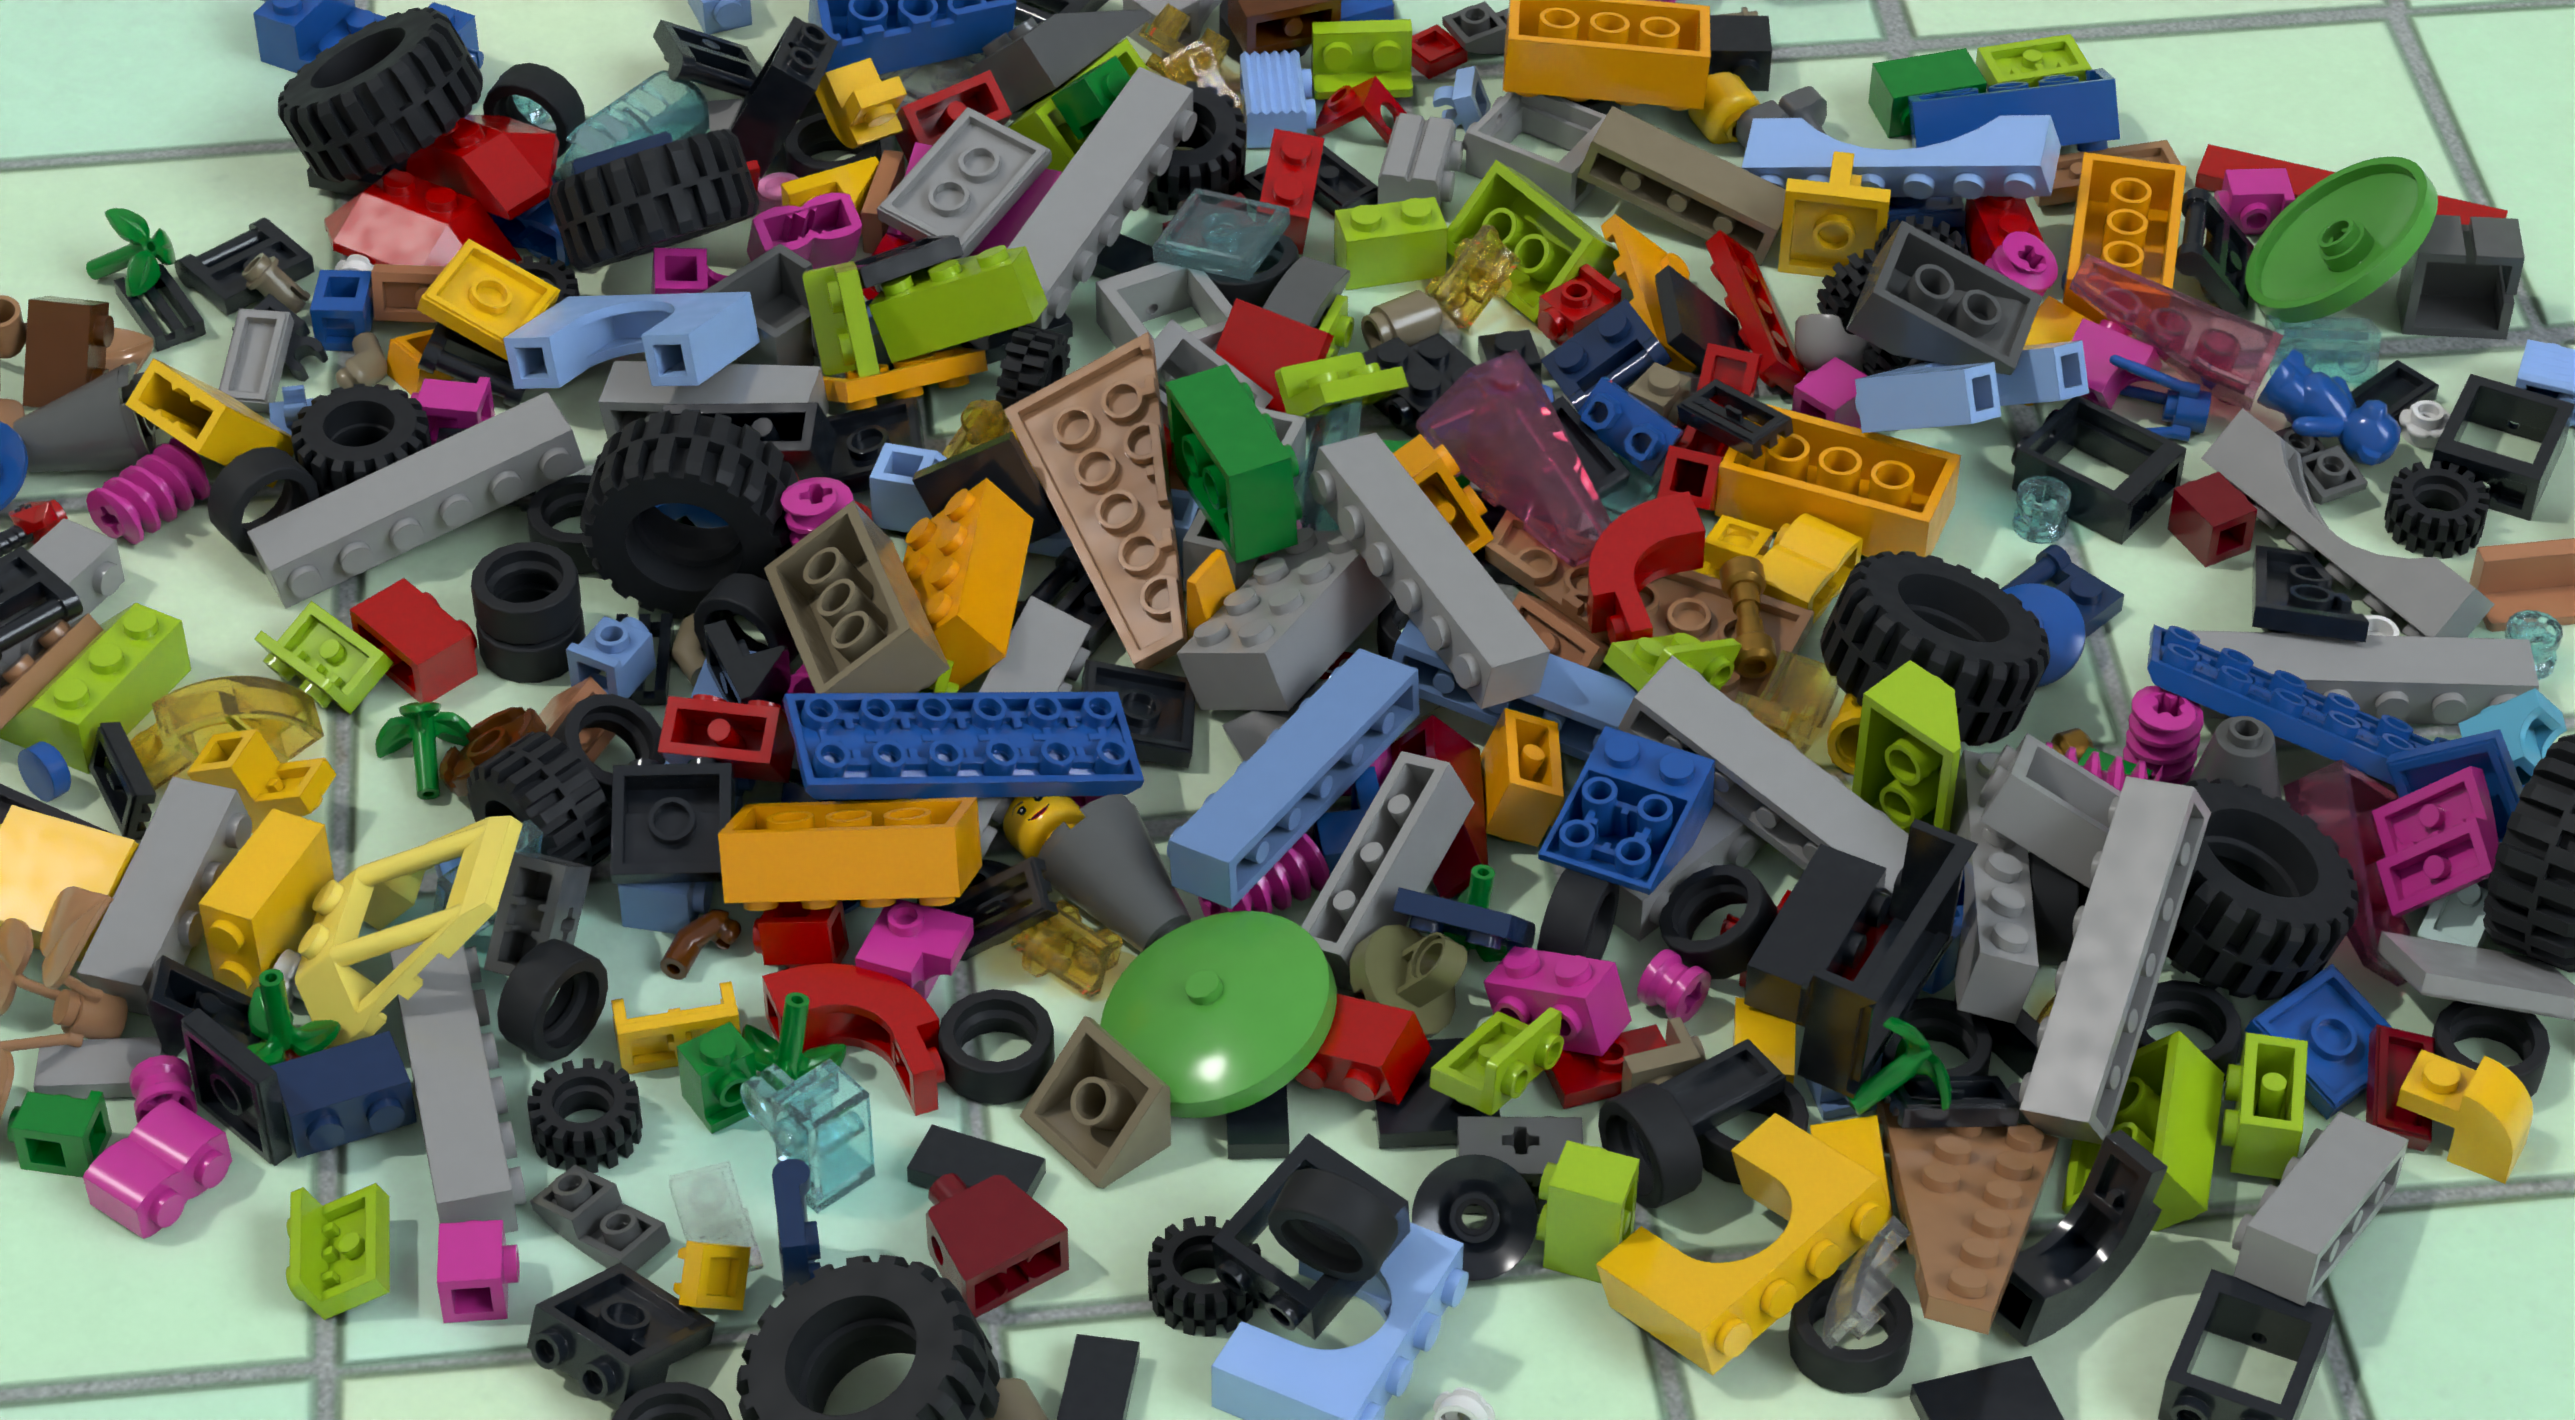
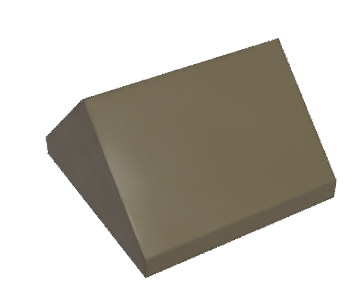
(1101, 1106)

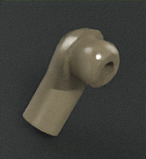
(366, 366)
(688, 651)

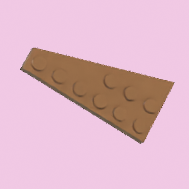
(1107, 475)
(1674, 603)
(1967, 1209)

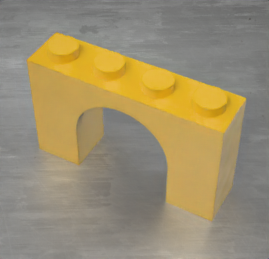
(1720, 1308)

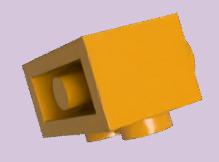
(1434, 474)
(1522, 777)

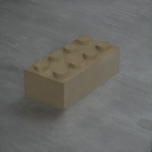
(855, 610)

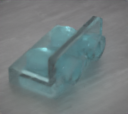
(2331, 346)

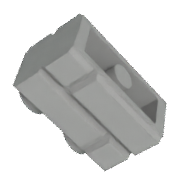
(1420, 160)

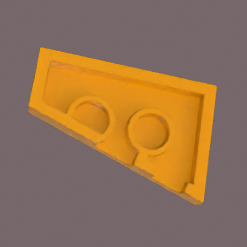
(1638, 265)
(946, 367)

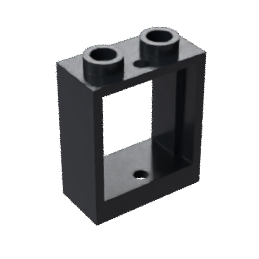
(782, 91)
(2148, 458)
(2512, 482)
(1249, 1273)
(2255, 1319)

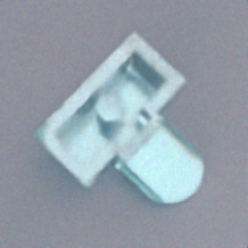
(817, 1121)

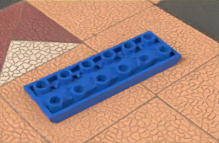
(2235, 688)
(962, 744)

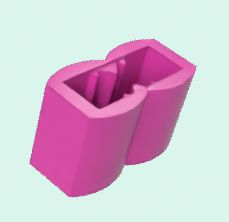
(820, 231)
(158, 1168)

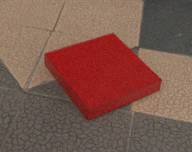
(1265, 341)

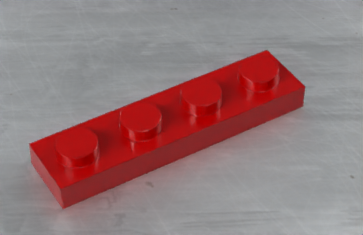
(1756, 311)

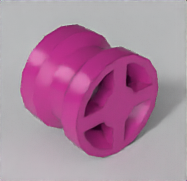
(1673, 985)
(161, 1080)

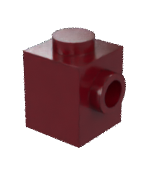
(2212, 519)

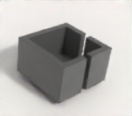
(2462, 279)
(778, 307)

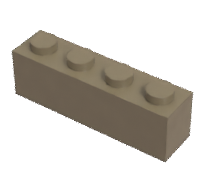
(1683, 183)

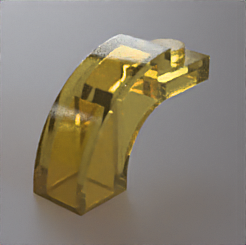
(1794, 699)
(224, 705)

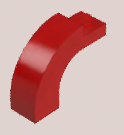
(1697, 457)
(1635, 550)
(869, 1013)

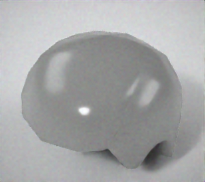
(1823, 338)

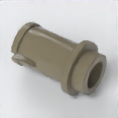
(270, 279)

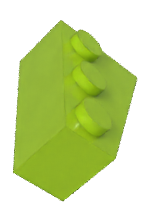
(957, 302)

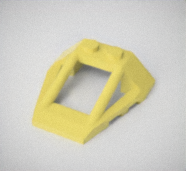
(379, 895)

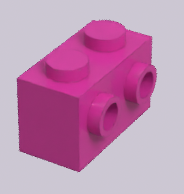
(1578, 986)

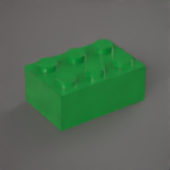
(1233, 463)

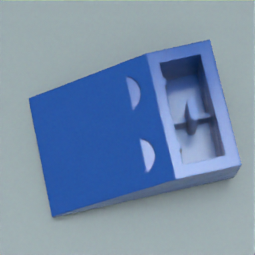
(1632, 811)

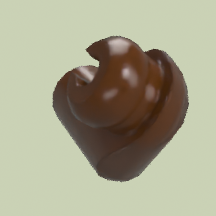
(694, 936)

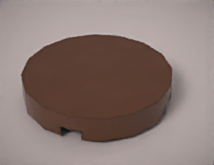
(485, 741)

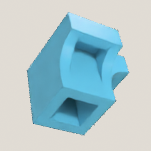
(2527, 725)

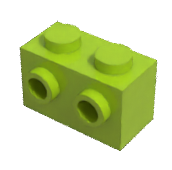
(1391, 242)
(2268, 1105)
(1587, 1208)

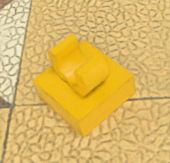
(713, 1275)

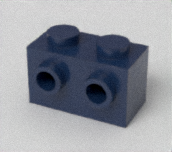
(345, 1094)

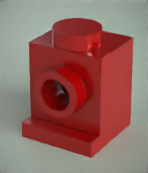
(1576, 304)
(801, 935)

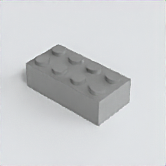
(1283, 626)

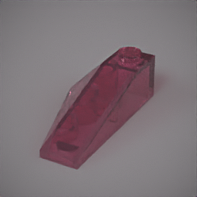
(2188, 334)
(1519, 454)
(2342, 805)

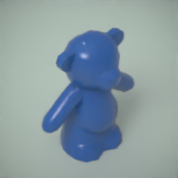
(2326, 408)

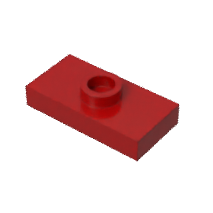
(1591, 1078)

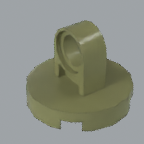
(1410, 973)

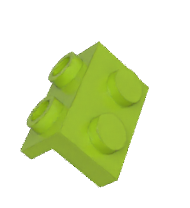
(327, 657)
(1499, 1060)
(339, 1249)

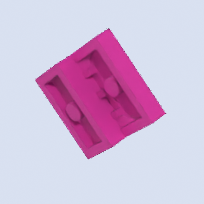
(2436, 840)

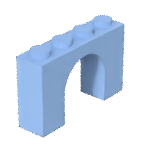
(681, 334)
(1970, 393)
(1281, 1380)

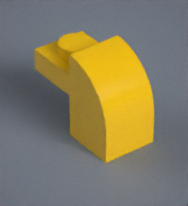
(860, 104)
(249, 765)
(2483, 1105)

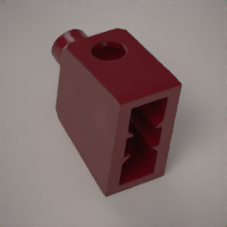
(993, 1240)

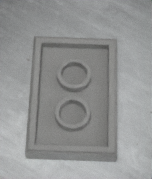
(965, 182)
(2479, 975)

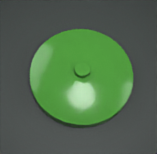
(2341, 239)
(1225, 1009)

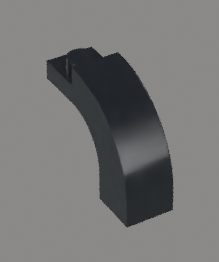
(2088, 1247)

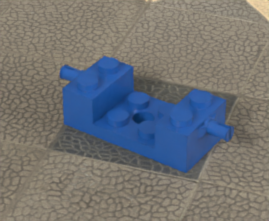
(298, 30)

